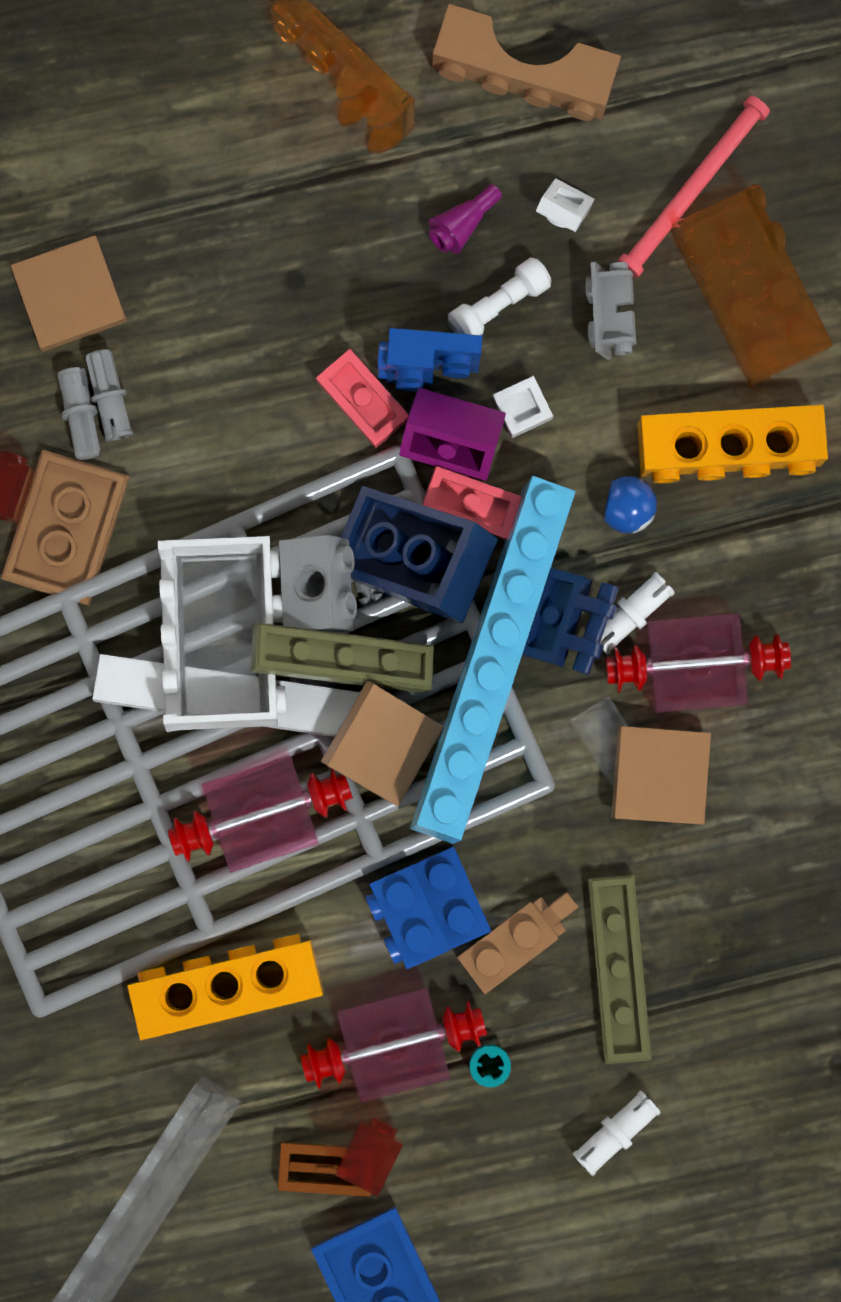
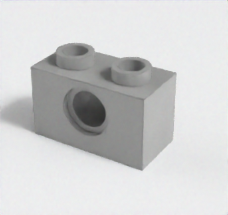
(301, 567)

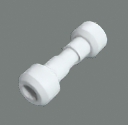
(529, 279)

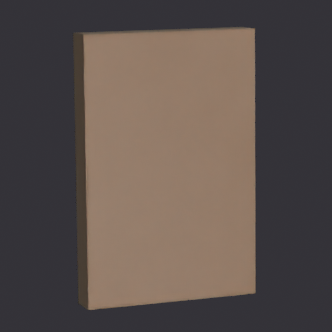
(65, 524)

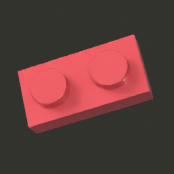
(362, 398)
(472, 500)

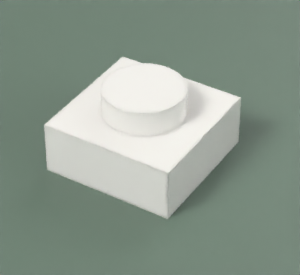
(564, 205)
(523, 407)

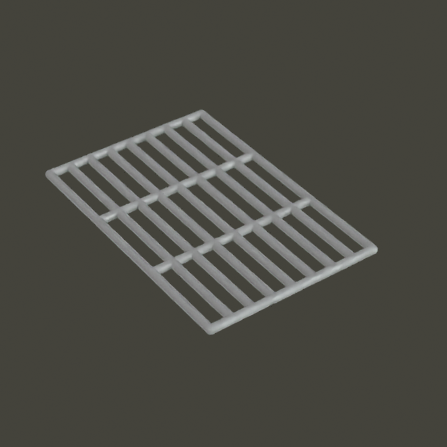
(156, 805)

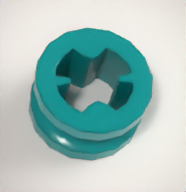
(487, 1079)

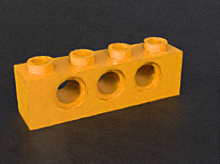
(800, 425)
(159, 1017)

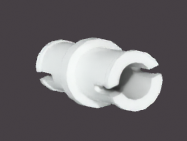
(634, 610)
(616, 1133)

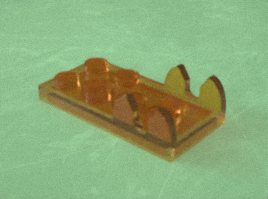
(360, 82)
(751, 285)

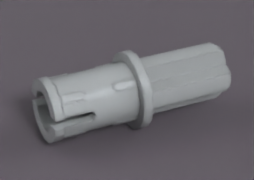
(108, 395)
(79, 412)

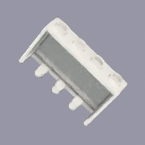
(209, 607)

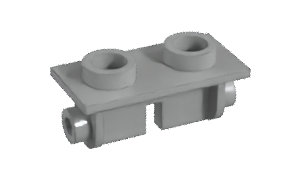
(607, 292)

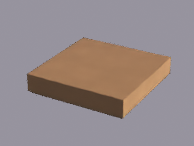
(68, 293)
(382, 743)
(661, 775)

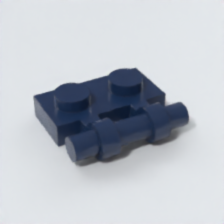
(558, 617)

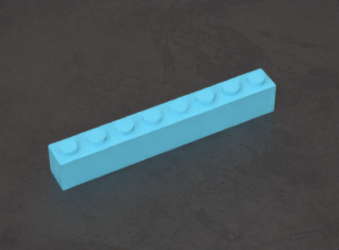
(492, 661)

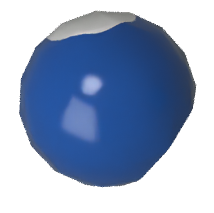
(630, 505)

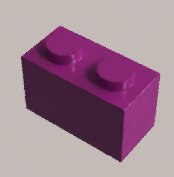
(452, 434)

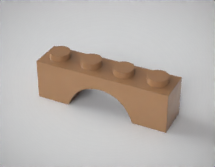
(575, 82)

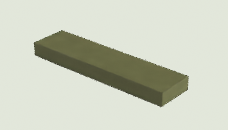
(341, 658)
(619, 969)

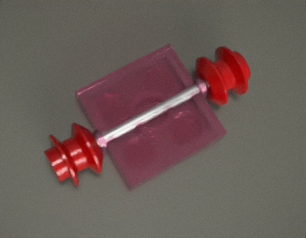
(697, 663)
(260, 814)
(393, 1045)

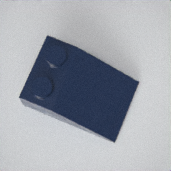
(417, 553)

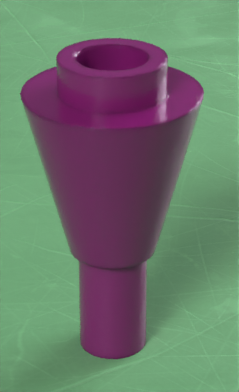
(455, 226)

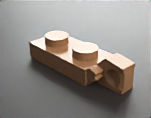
(516, 941)

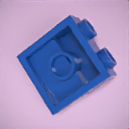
(414, 355)
(427, 909)

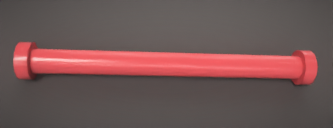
(754, 111)

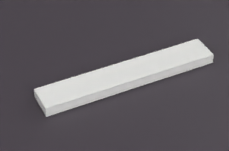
(141, 686)

